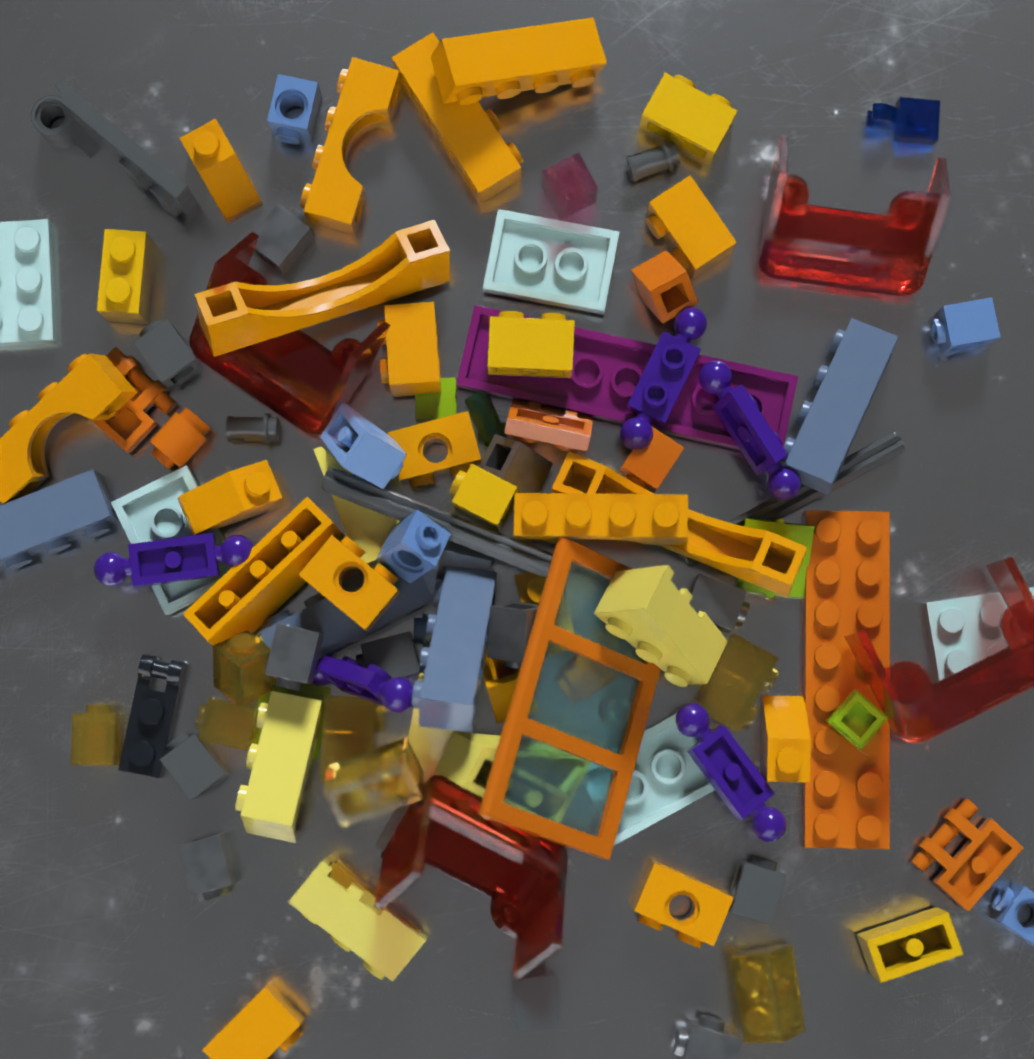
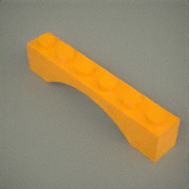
(249, 314)
(731, 548)

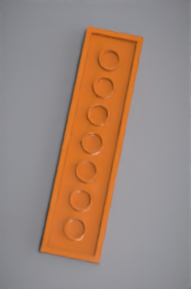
(845, 594)

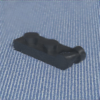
(152, 717)

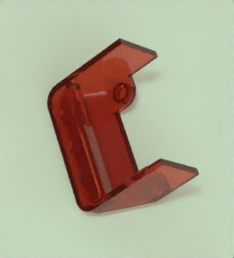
(848, 246)
(292, 370)
(925, 710)
(508, 864)

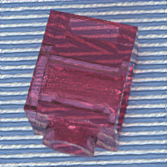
(569, 186)

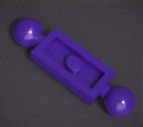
(663, 378)
(750, 430)
(172, 560)
(366, 683)
(730, 772)

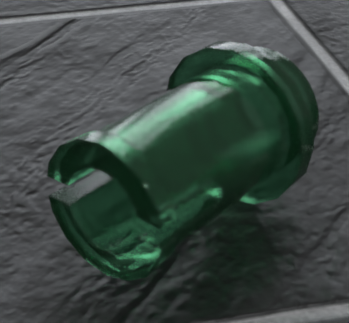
(485, 417)

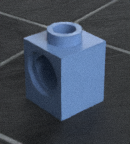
(289, 93)
(965, 326)
(413, 546)
(1006, 907)

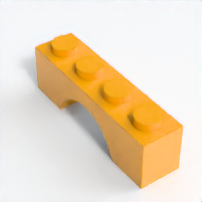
(365, 99)
(89, 389)
(580, 516)

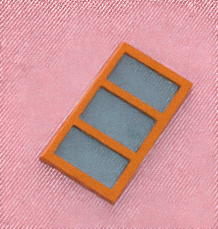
(572, 715)

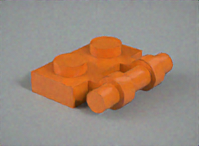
(131, 422)
(535, 423)
(976, 863)

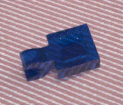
(912, 119)

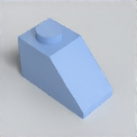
(363, 447)

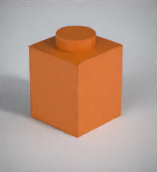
(664, 286)
(651, 464)

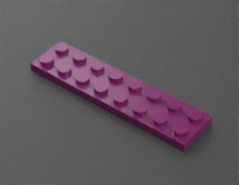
(607, 374)

